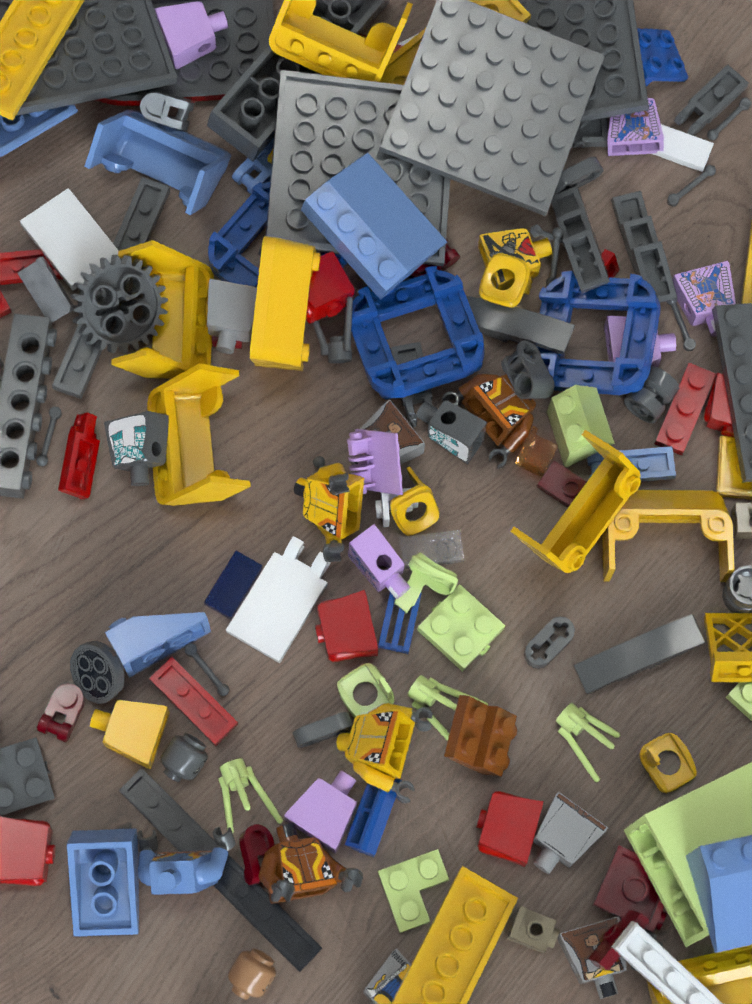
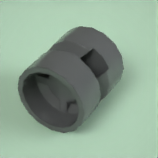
(651, 399)
(738, 591)

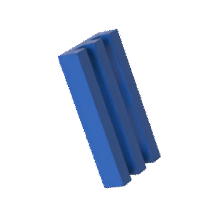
(394, 645)

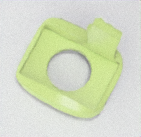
(426, 573)
(364, 673)

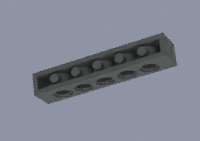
(25, 331)

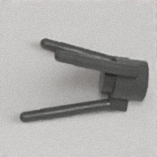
(340, 346)

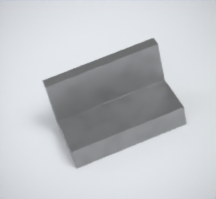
(46, 289)

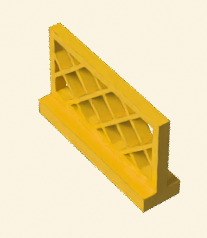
(729, 665)

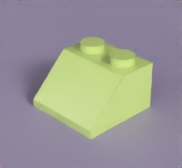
(570, 415)

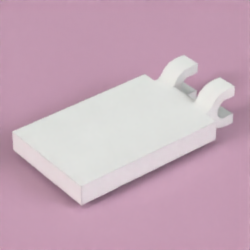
(68, 237)
(280, 602)

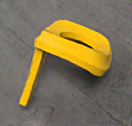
(512, 296)
(419, 493)
(650, 761)

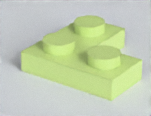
(403, 887)

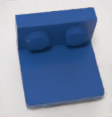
(660, 56)

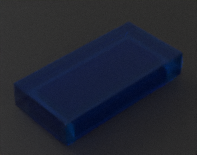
(233, 585)

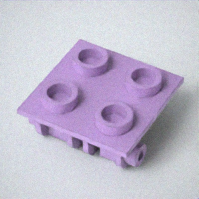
(377, 460)

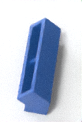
(370, 820)

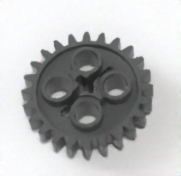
(127, 329)

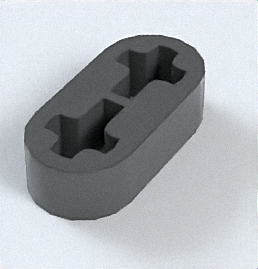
(579, 174)
(544, 637)
(323, 729)

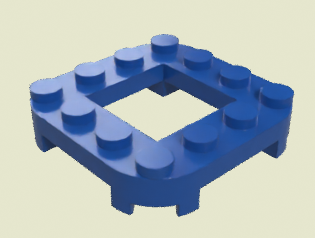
(235, 237)
(638, 341)
(426, 372)

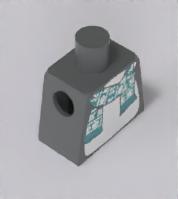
(454, 429)
(138, 444)

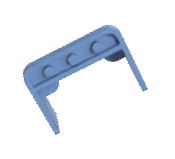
(160, 153)

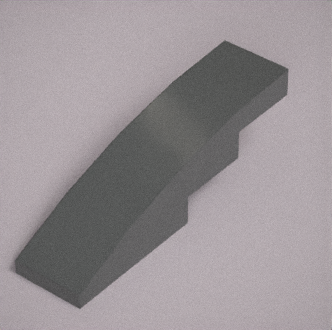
(580, 240)
(642, 244)
(521, 325)
(640, 653)

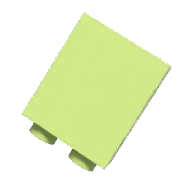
(672, 831)

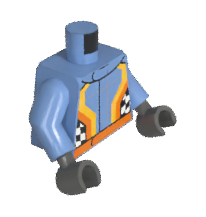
(182, 871)

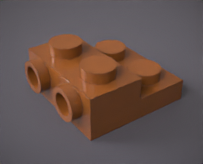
(481, 736)

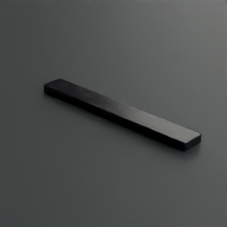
(249, 900)

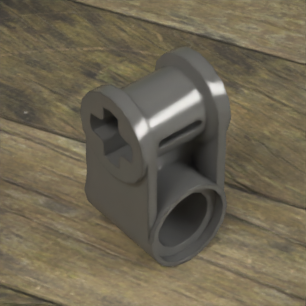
(528, 373)

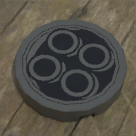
(97, 672)

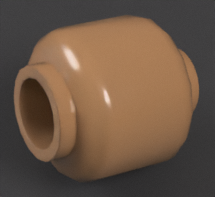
(252, 974)

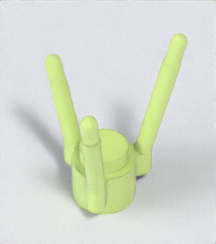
(426, 692)
(576, 720)
(236, 777)

